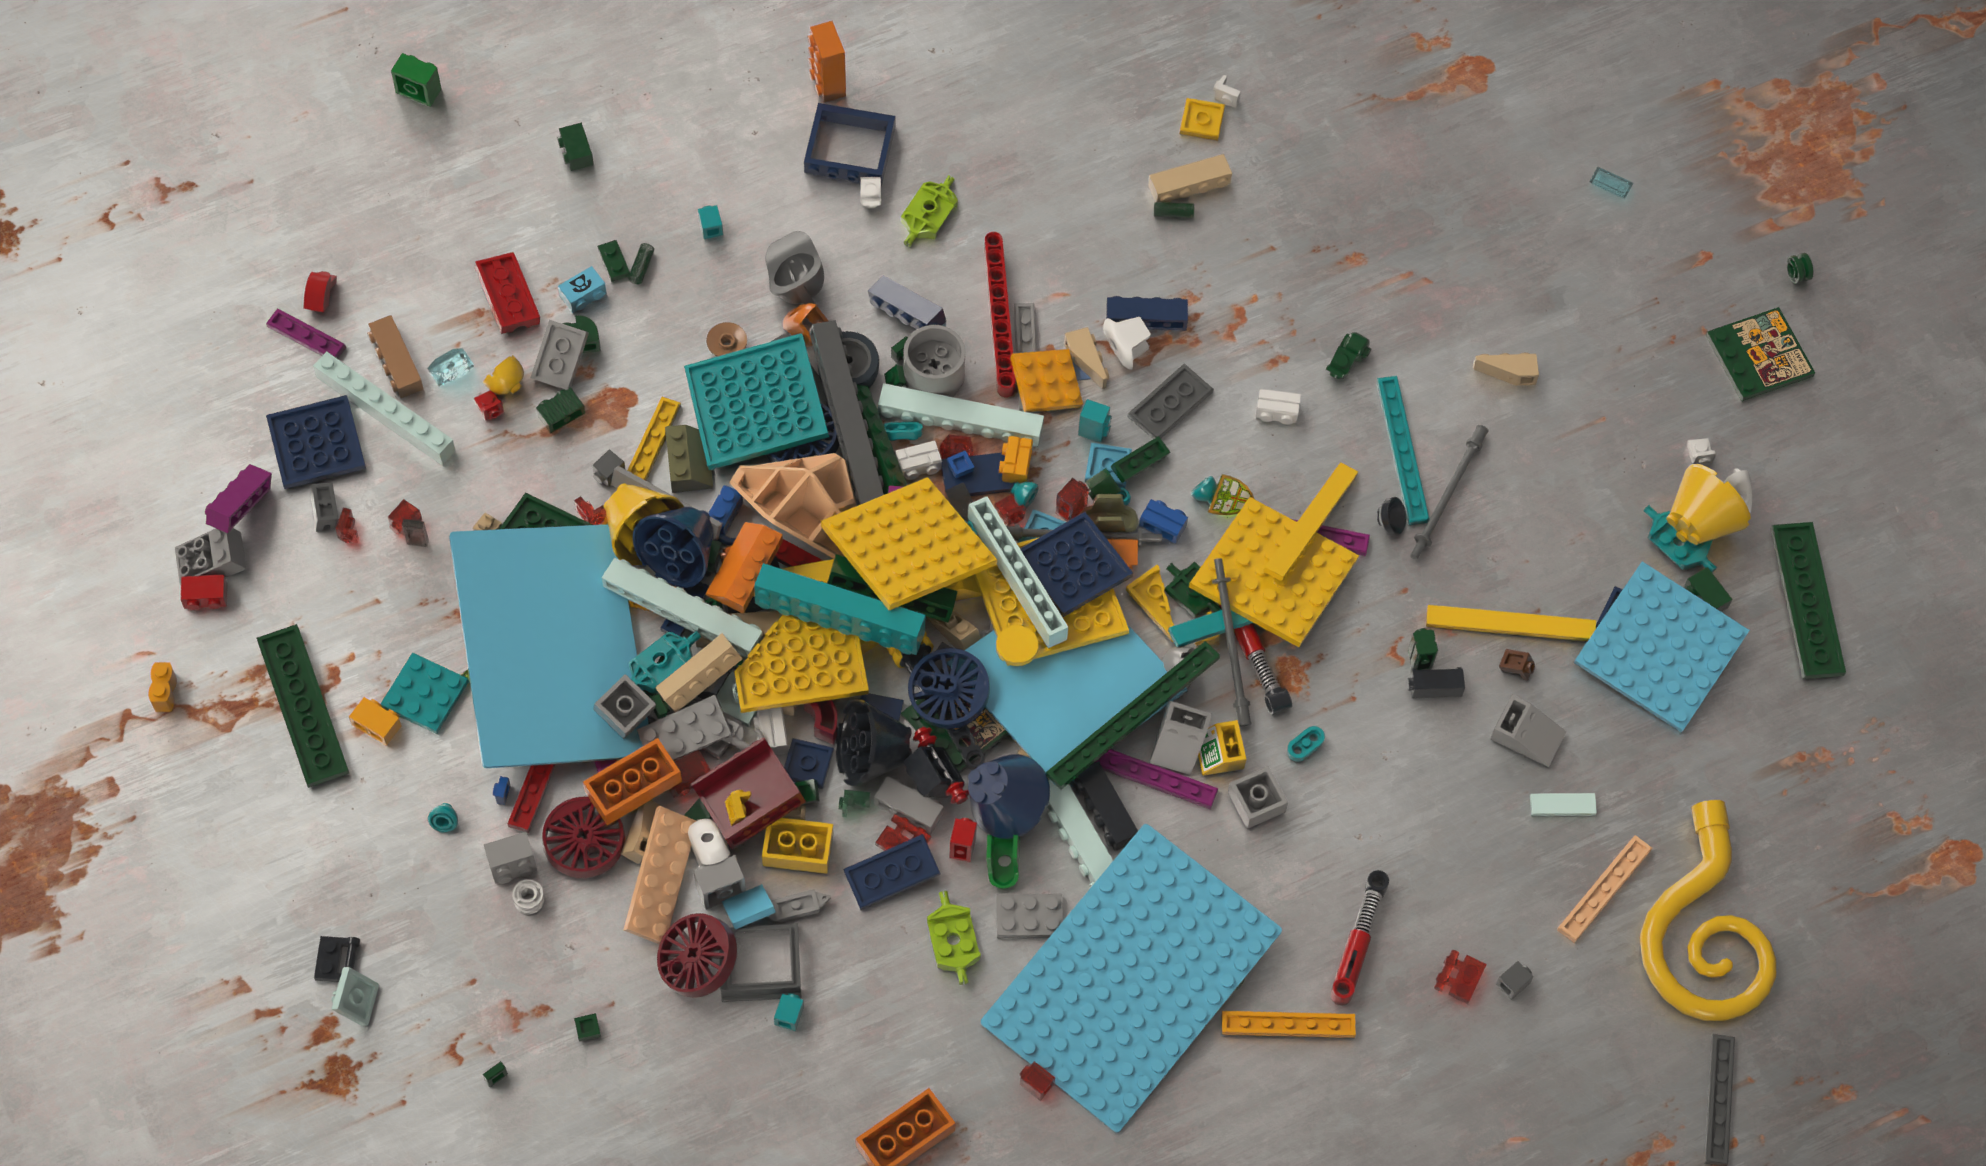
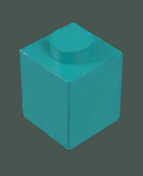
(710, 221)
(789, 1011)

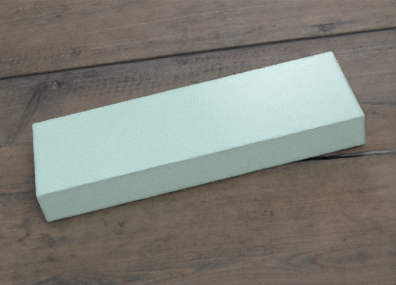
(1563, 804)

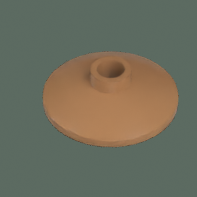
(724, 333)

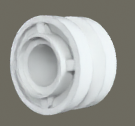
(528, 887)

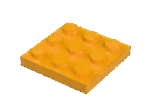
(1046, 380)

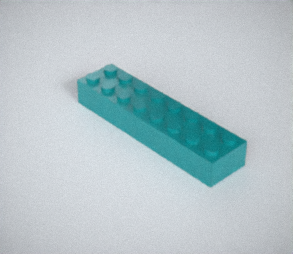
(839, 609)

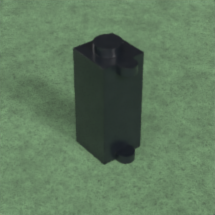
(1436, 683)

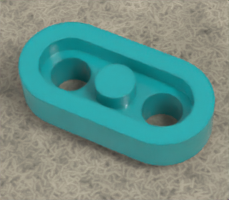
(903, 430)
(1304, 744)

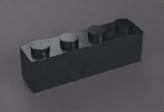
(1106, 806)

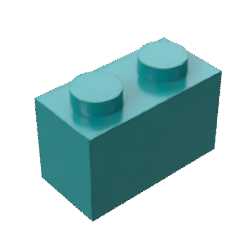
(1094, 421)

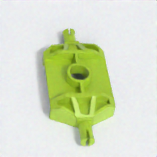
(923, 222)
(953, 921)

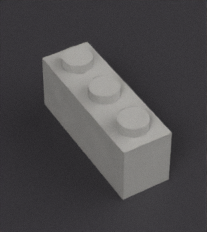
(908, 803)

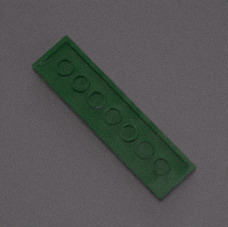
(1808, 600)
(302, 706)

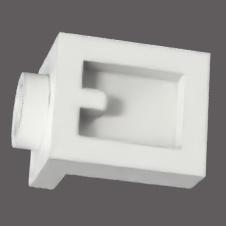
(870, 191)
(1701, 452)

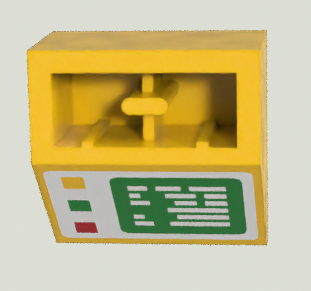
(1222, 749)

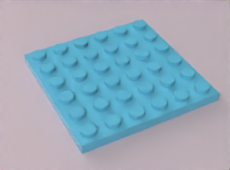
(1661, 646)

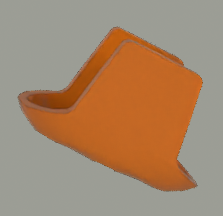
(793, 320)

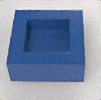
(960, 464)
(501, 790)

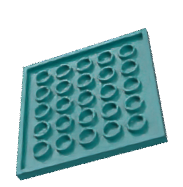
(756, 401)

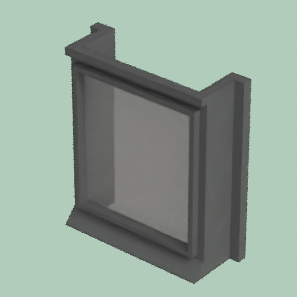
(764, 964)

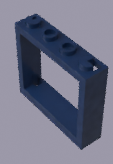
(854, 118)

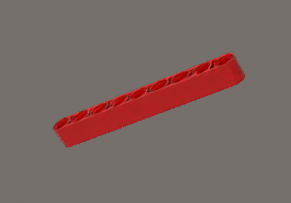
(999, 305)

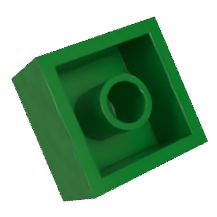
(416, 79)

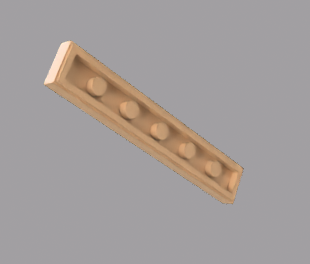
(1604, 889)

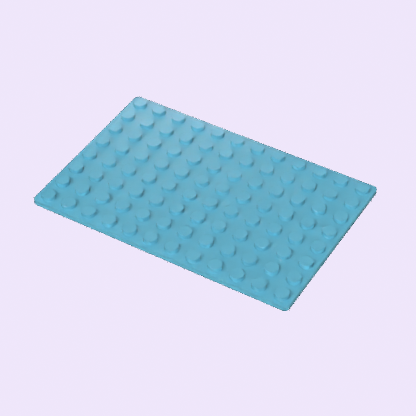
(542, 643)
(1131, 977)

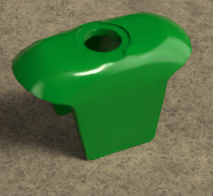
(1000, 875)

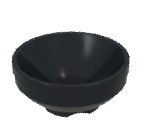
(1392, 516)

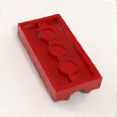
(507, 292)

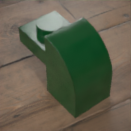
(586, 324)

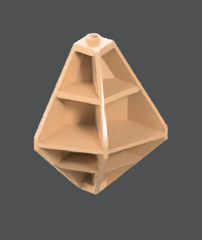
(799, 495)

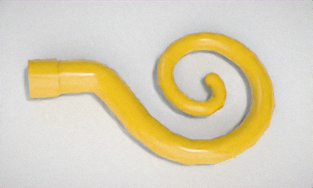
(1712, 828)

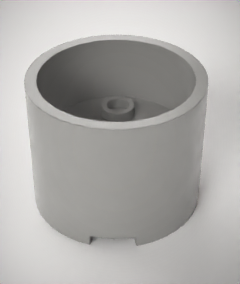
(934, 360)

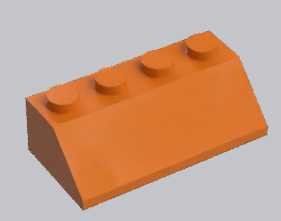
(742, 565)

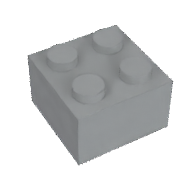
(624, 706)
(1257, 797)
(510, 858)
(719, 881)

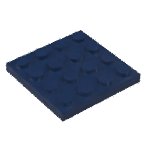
(315, 442)
(1076, 563)

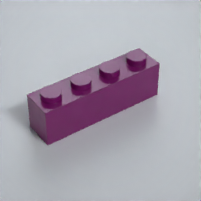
(238, 498)

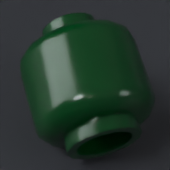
(1357, 344)

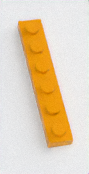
(1288, 1024)

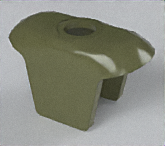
(1111, 514)

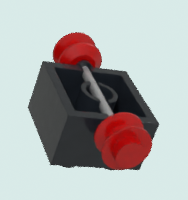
(934, 769)

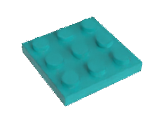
(424, 693)

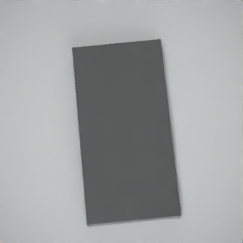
(1170, 402)

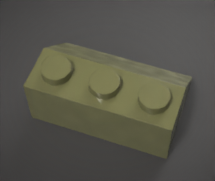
(687, 459)

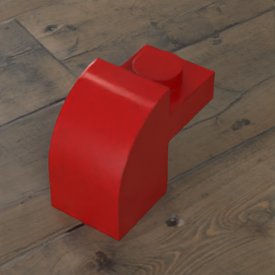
(318, 290)

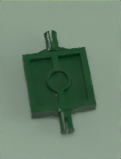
(1186, 597)

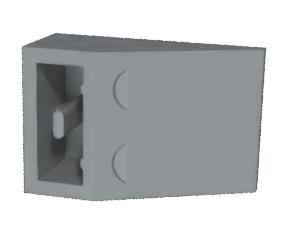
(211, 554)
(1528, 731)
(1180, 737)

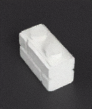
(1278, 406)
(919, 460)
(772, 726)

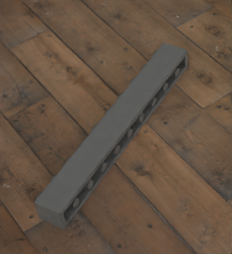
(846, 411)

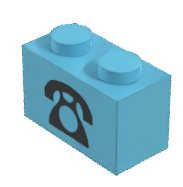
(582, 289)

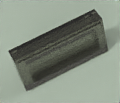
(415, 532)

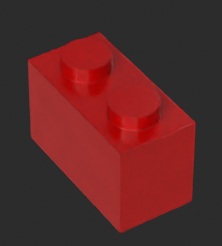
(203, 592)
(963, 839)

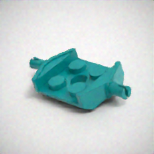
(1684, 556)
(676, 651)

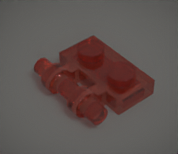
(891, 837)
(1466, 980)

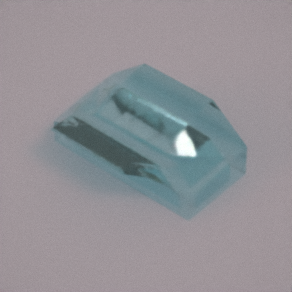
(450, 366)

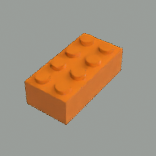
(827, 61)
(632, 781)
(906, 1132)

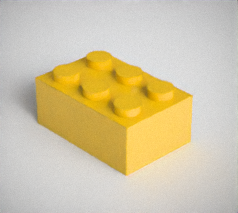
(798, 845)

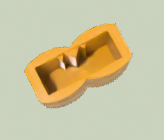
(162, 687)

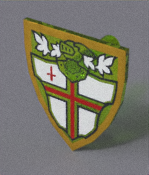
(1229, 496)

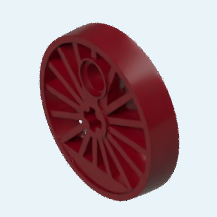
(573, 839)
(697, 955)

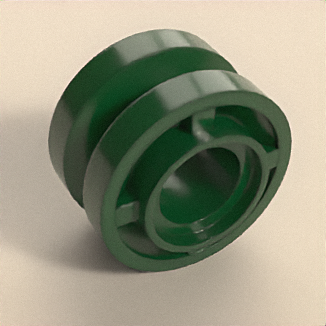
(1800, 268)

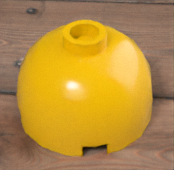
(505, 377)

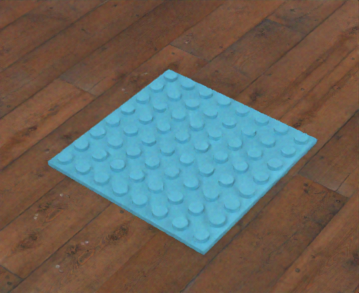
(1067, 694)

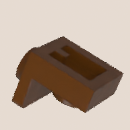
(1518, 663)

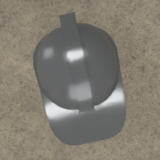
(794, 269)

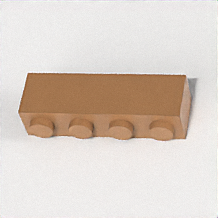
(395, 356)

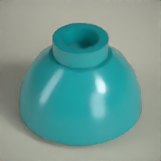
(1205, 490)
(1025, 493)
(443, 818)

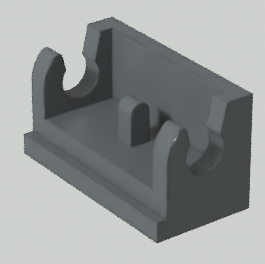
(323, 505)

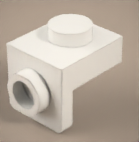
(1226, 94)

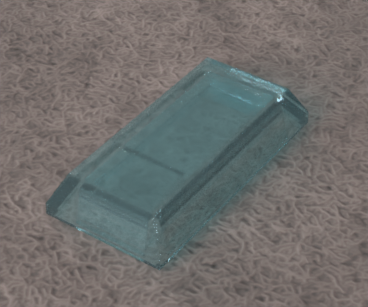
(1611, 182)

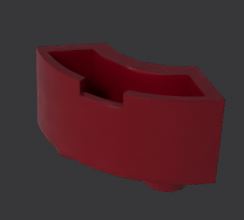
(825, 719)

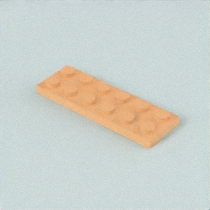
(659, 875)

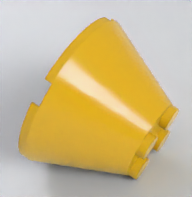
(1706, 507)
(627, 509)

